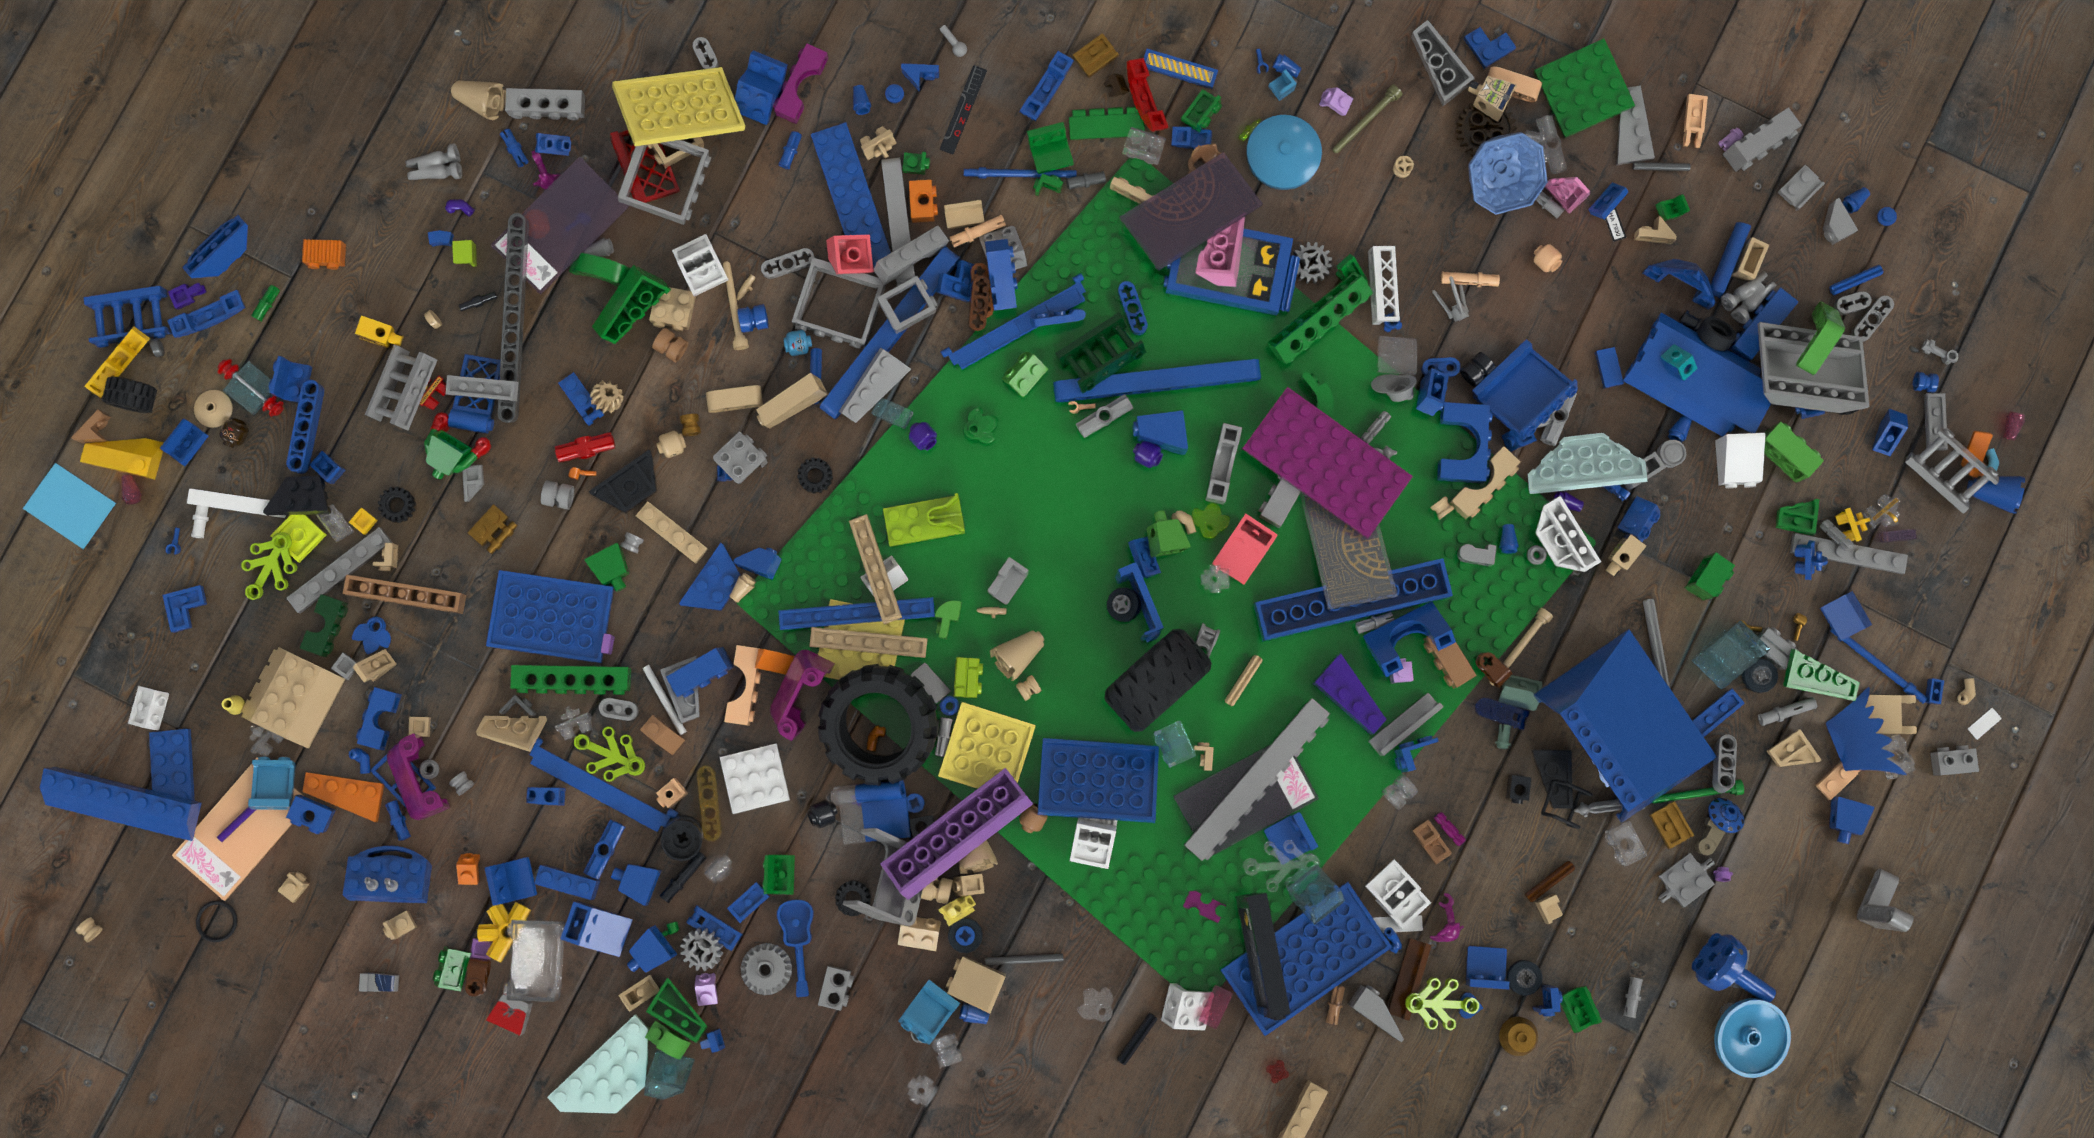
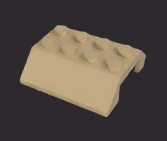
(292, 697)

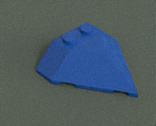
(1688, 273)

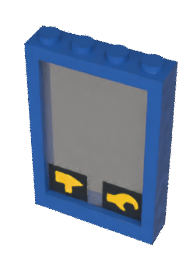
(1259, 278)

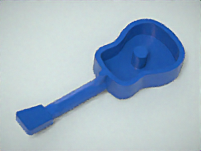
(796, 920)

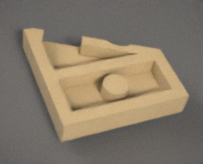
(1793, 751)

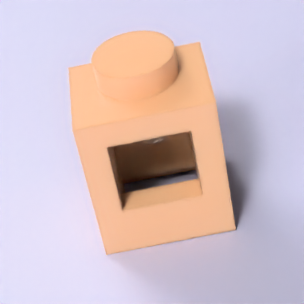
(677, 790)

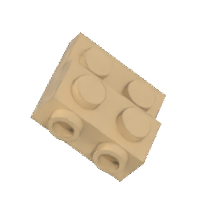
(673, 310)

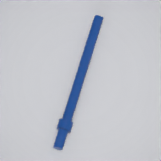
(982, 173)
(1908, 687)

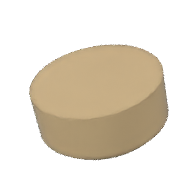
(432, 319)

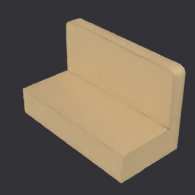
(964, 214)

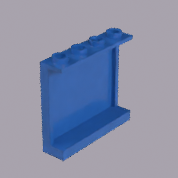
(1524, 390)
(1148, 608)

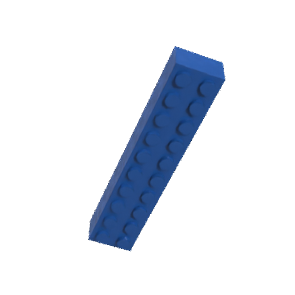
(1309, 609)

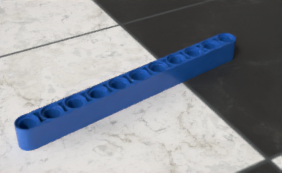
(886, 336)
(1161, 380)

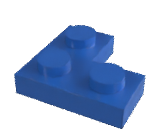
(1487, 51)
(958, 286)
(177, 606)

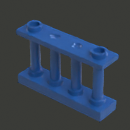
(116, 301)

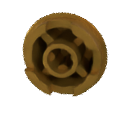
(1518, 1036)

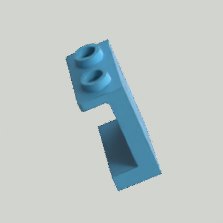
(272, 784)
(928, 1012)

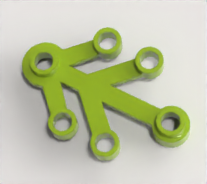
(270, 563)
(613, 755)
(1437, 1003)

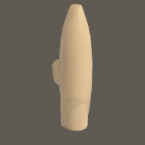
(746, 287)
(992, 611)

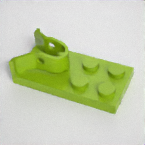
(924, 520)

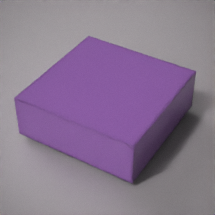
(607, 644)
(480, 949)

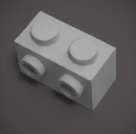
(1955, 761)

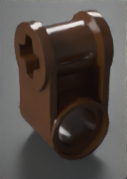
(1495, 671)
(477, 973)

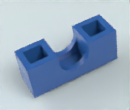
(371, 733)
(567, 882)

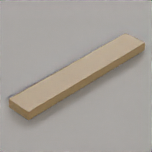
(875, 569)
(868, 642)

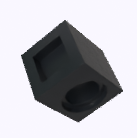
(1524, 782)
(927, 819)

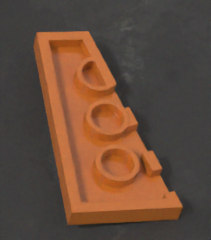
(349, 794)

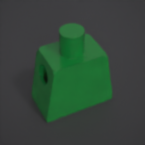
(609, 566)

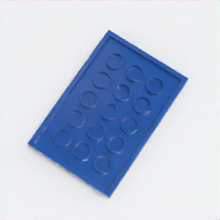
(549, 616)
(1098, 780)

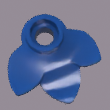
(372, 638)

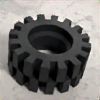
(812, 464)
(386, 499)
(852, 886)

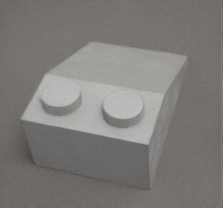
(1369, 1004)

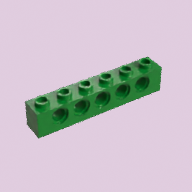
(1310, 318)
(521, 673)

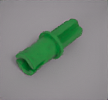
(265, 303)

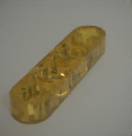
(705, 803)

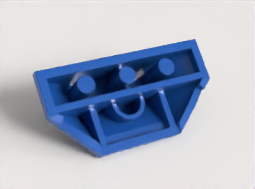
(218, 250)

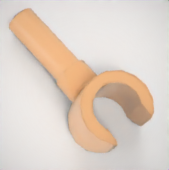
(1080, 406)

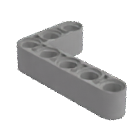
(1875, 905)

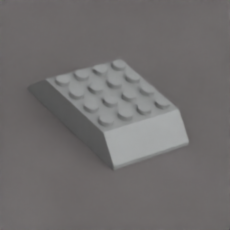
(1836, 386)

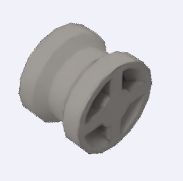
(631, 542)
(461, 783)

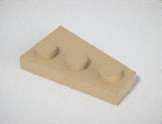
(512, 731)

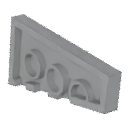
(1634, 133)
(876, 381)

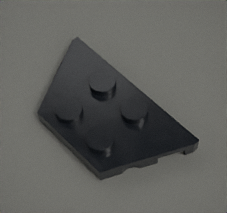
(629, 484)
(299, 497)

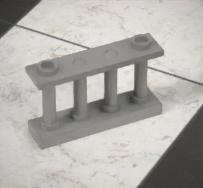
(412, 393)
(1946, 487)

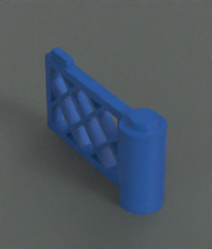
(474, 418)

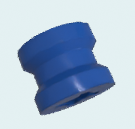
(917, 803)

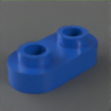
(1441, 365)

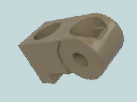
(1710, 839)

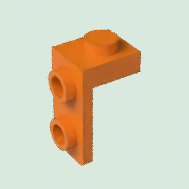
(1978, 447)

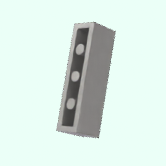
(1280, 503)

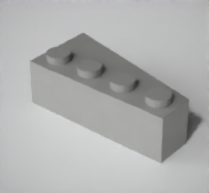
(1762, 139)

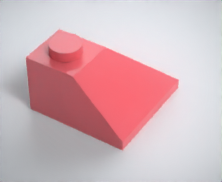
(850, 254)

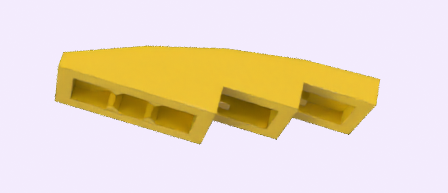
(118, 360)

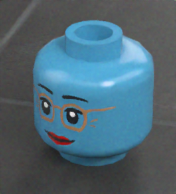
(797, 343)

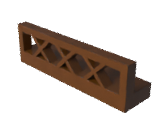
(1409, 977)

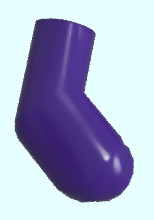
(459, 204)

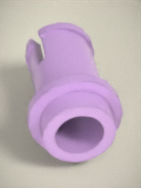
(1735, 135)

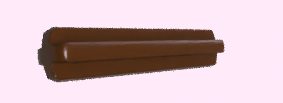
(1550, 881)

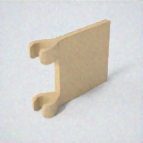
(1890, 710)

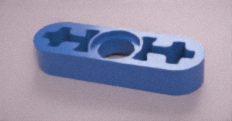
(1133, 293)

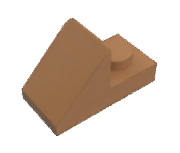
(89, 431)

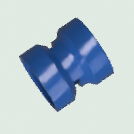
(1925, 382)

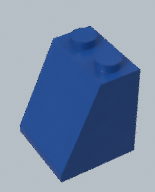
(1163, 430)

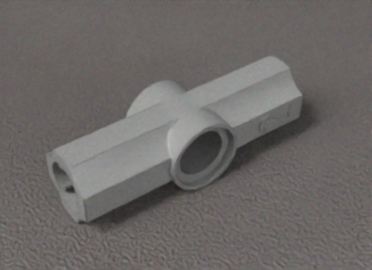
(1114, 409)

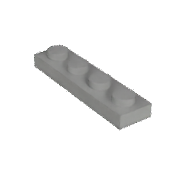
(482, 388)

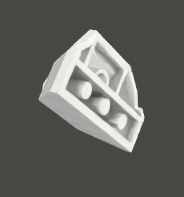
(1564, 538)

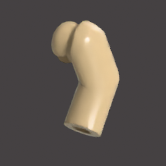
(1185, 519)
(1968, 693)

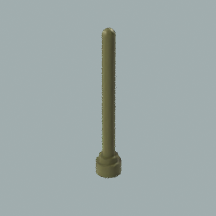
(1393, 93)

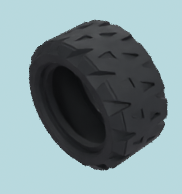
(1157, 680)

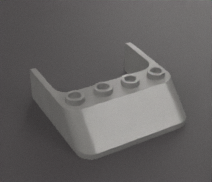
(888, 902)

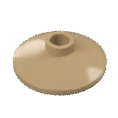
(219, 414)

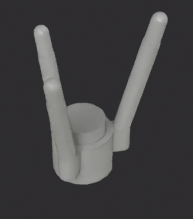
(1458, 311)

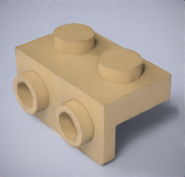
(921, 934)

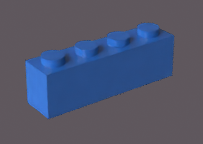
(1774, 311)

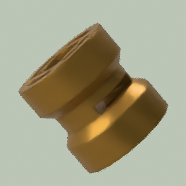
(690, 425)

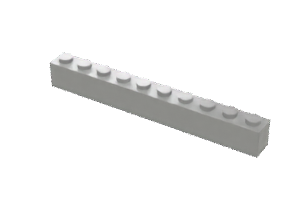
(1256, 779)

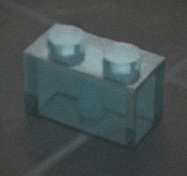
(1174, 744)

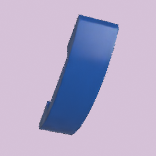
(1047, 86)
(207, 316)

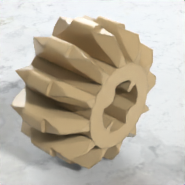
(606, 396)

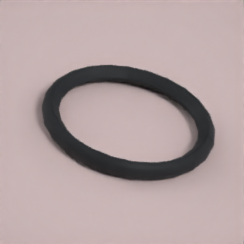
(233, 926)

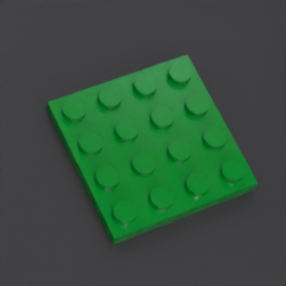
(1584, 88)

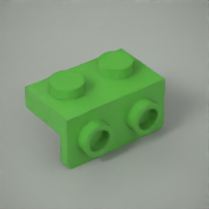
(1024, 373)

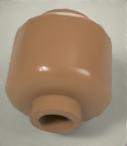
(1031, 820)

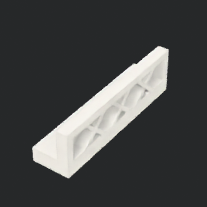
(1376, 284)

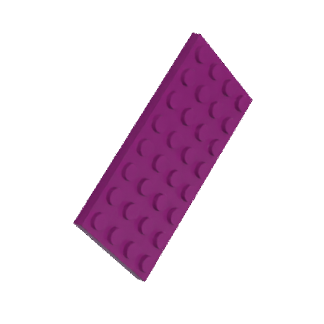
(1327, 462)

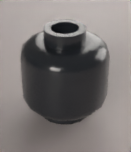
(822, 814)

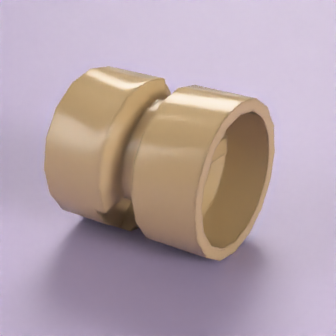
(938, 890)

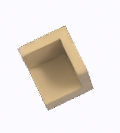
(1549, 908)

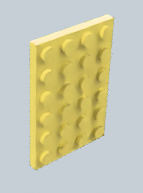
(678, 106)

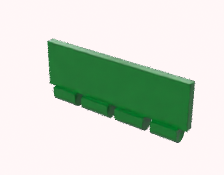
(1104, 126)

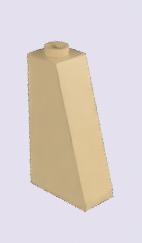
(791, 401)

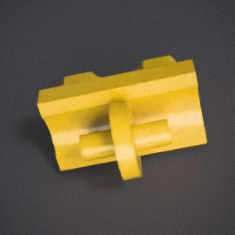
(1847, 516)

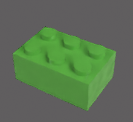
(1790, 452)

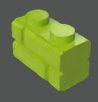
(967, 676)

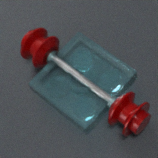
(249, 387)

